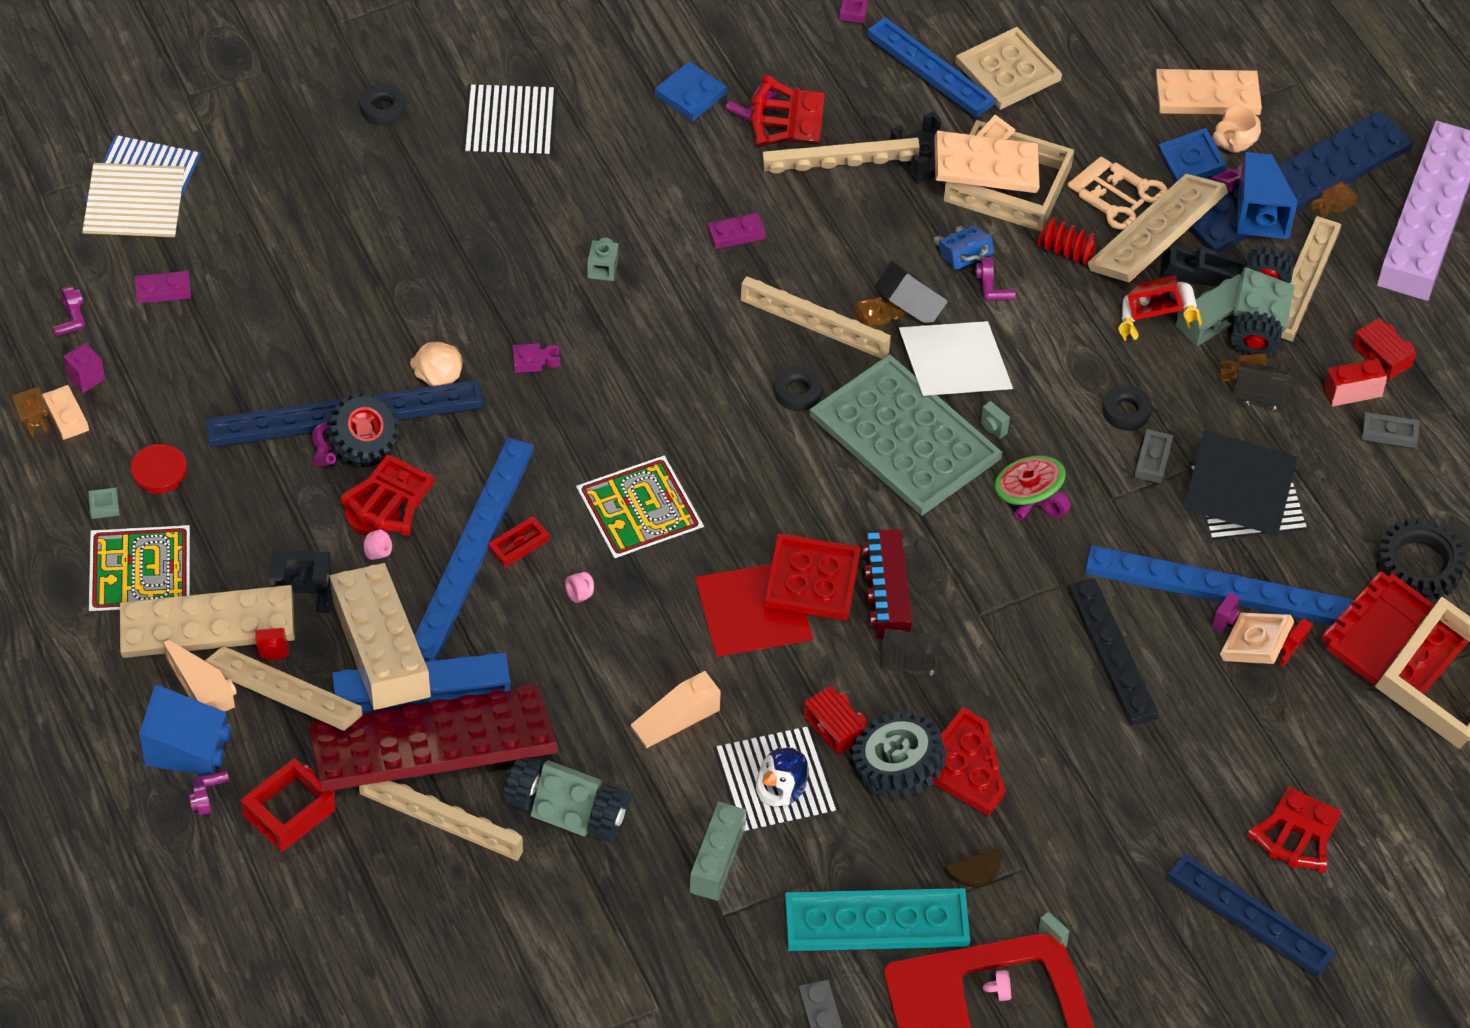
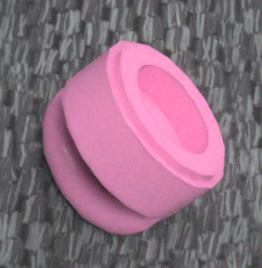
(377, 545)
(577, 587)
(1001, 985)

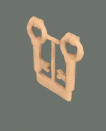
(1092, 174)

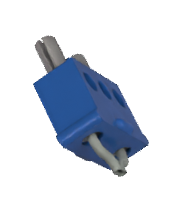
(965, 246)

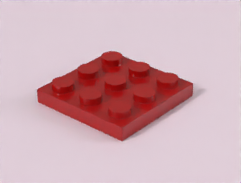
(812, 577)

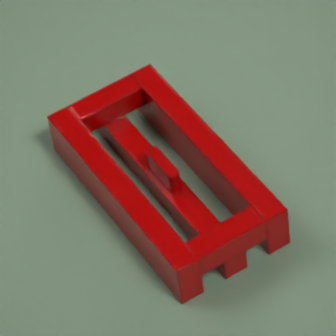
(521, 545)

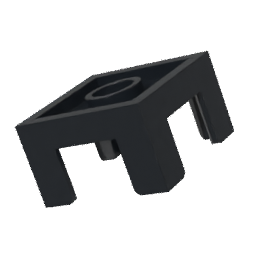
(921, 167)
(305, 573)

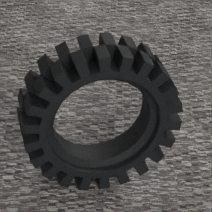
(1419, 532)

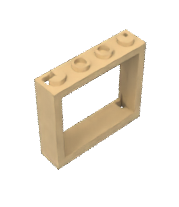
(1010, 207)
(1411, 698)

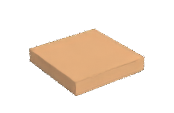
(1257, 638)

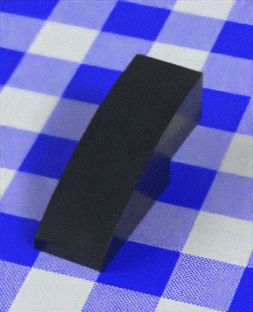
(1200, 267)

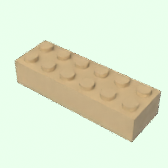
(379, 636)

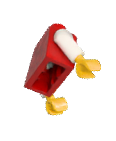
(1155, 299)

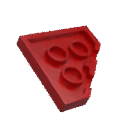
(971, 763)

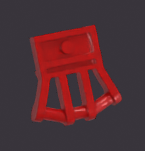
(803, 117)
(394, 479)
(1304, 816)

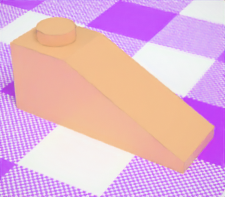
(200, 678)
(678, 710)

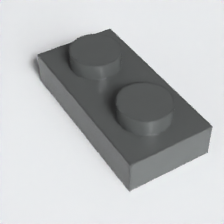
(1390, 430)
(1154, 456)
(819, 1005)

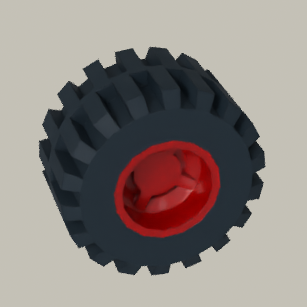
(362, 429)

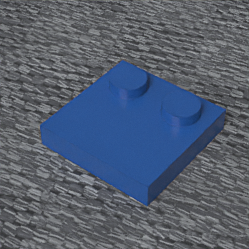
(690, 91)
(1192, 155)

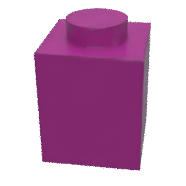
(84, 367)

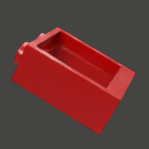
(284, 835)

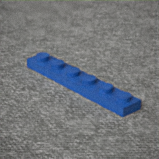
(930, 67)

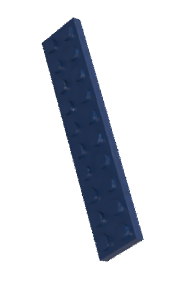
(1308, 174)

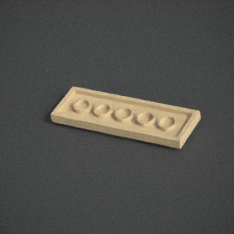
(1157, 227)
(204, 620)

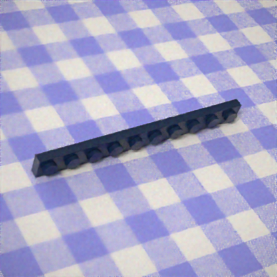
(307, 417)

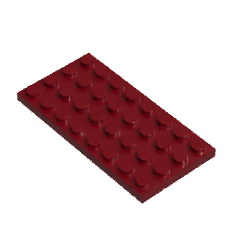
(433, 738)

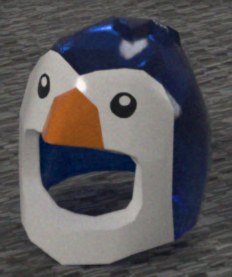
(786, 770)

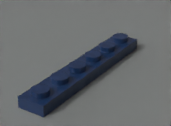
(1251, 915)

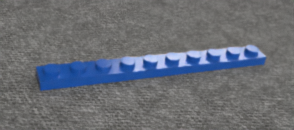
(472, 548)
(1215, 585)

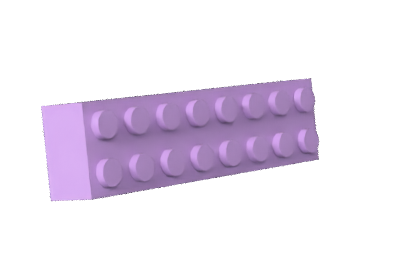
(1429, 213)

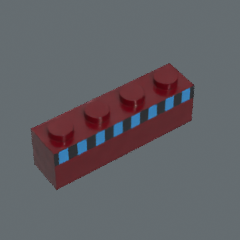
(887, 580)

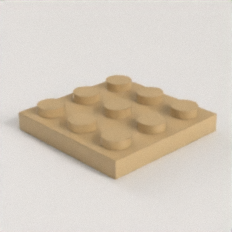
(1008, 67)

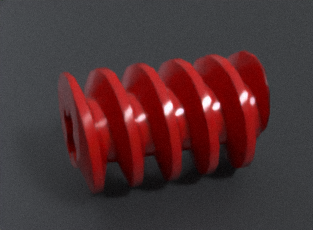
(1067, 241)

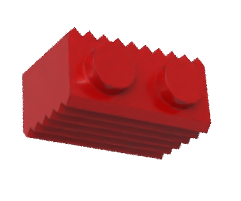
(1382, 342)
(1355, 382)
(834, 719)

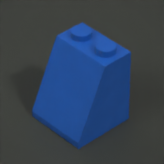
(1264, 198)
(183, 733)

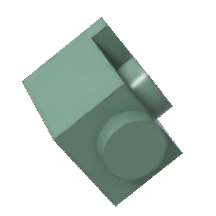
(603, 254)

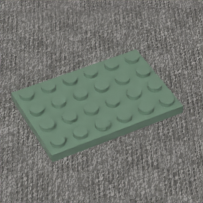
(905, 437)

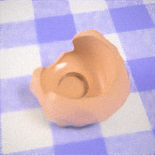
(1237, 130)
(437, 363)

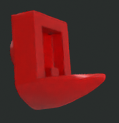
(272, 643)

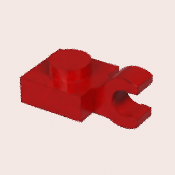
(1294, 639)

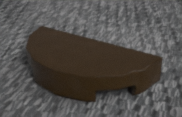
(975, 870)

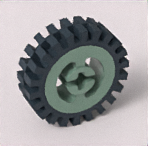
(905, 766)

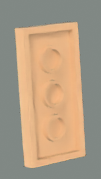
(1206, 91)
(986, 161)

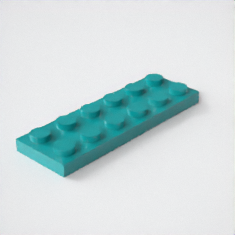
(877, 919)

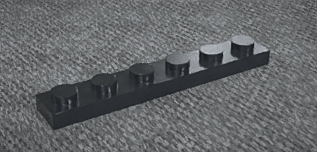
(1112, 652)

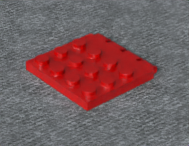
(1381, 624)

